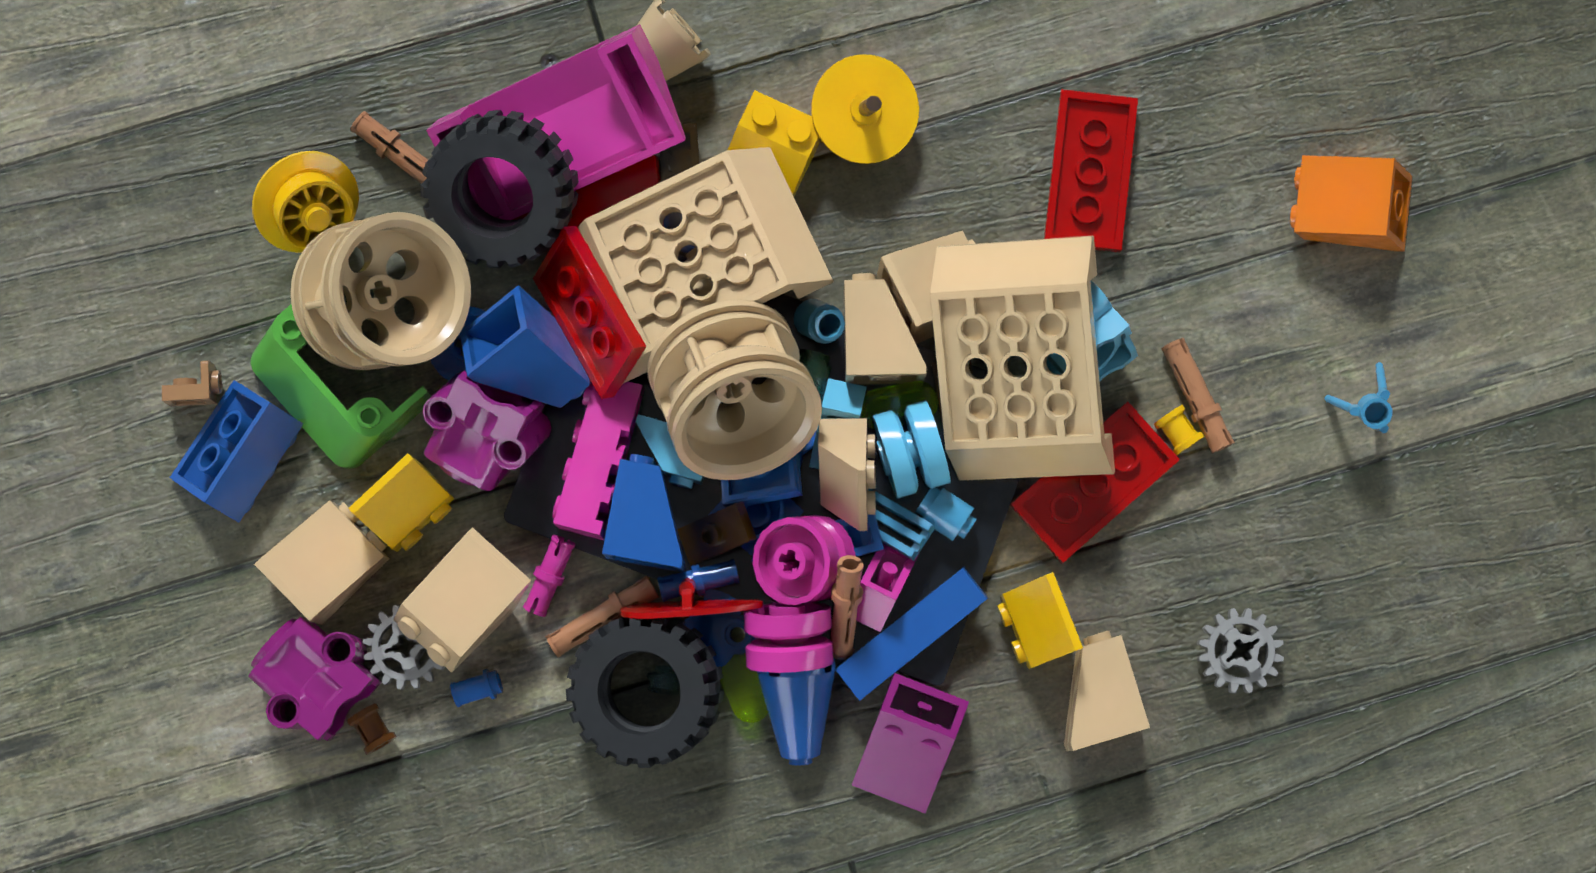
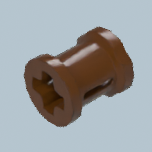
(371, 729)

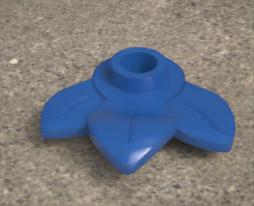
(718, 630)

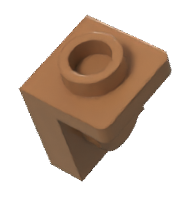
(187, 391)

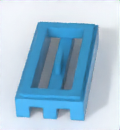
(920, 540)

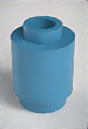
(819, 321)
(947, 513)

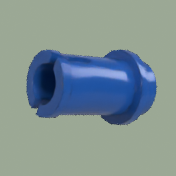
(477, 688)

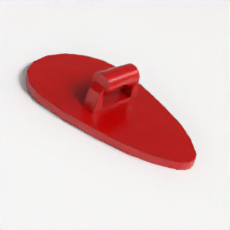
(687, 606)

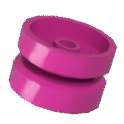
(799, 558)
(788, 637)

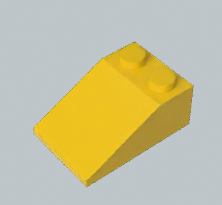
(781, 128)
(403, 504)
(1039, 621)

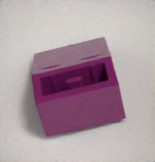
(910, 743)

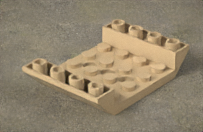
(745, 237)
(1024, 304)

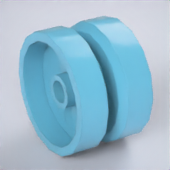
(917, 447)

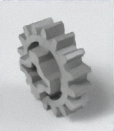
(410, 664)
(1251, 665)

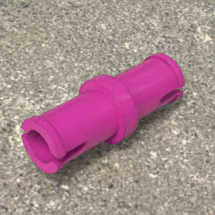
(549, 575)

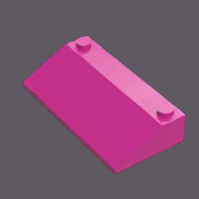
(602, 104)

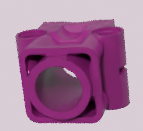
(482, 431)
(304, 667)

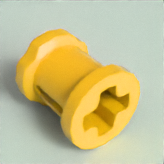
(1178, 430)

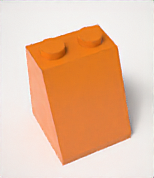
(1352, 201)

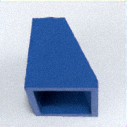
(523, 352)
(642, 519)

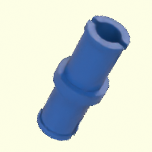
(704, 577)

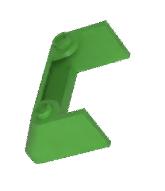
(342, 434)

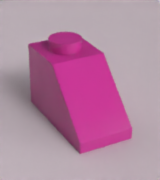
(882, 586)

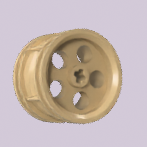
(433, 282)
(713, 360)

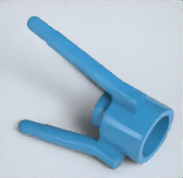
(1371, 408)

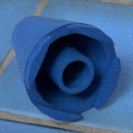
(798, 710)

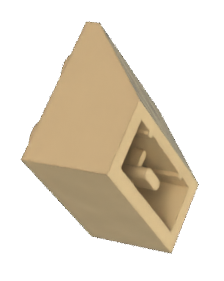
(846, 470)

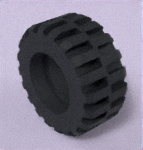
(533, 154)
(608, 726)

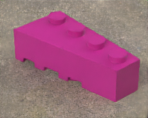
(592, 471)

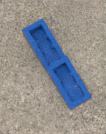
(911, 633)

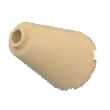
(671, 40)

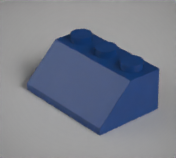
(236, 451)

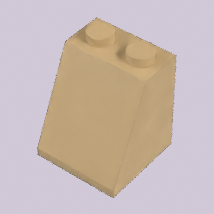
(909, 281)
(876, 336)
(323, 561)
(462, 600)
(1102, 694)

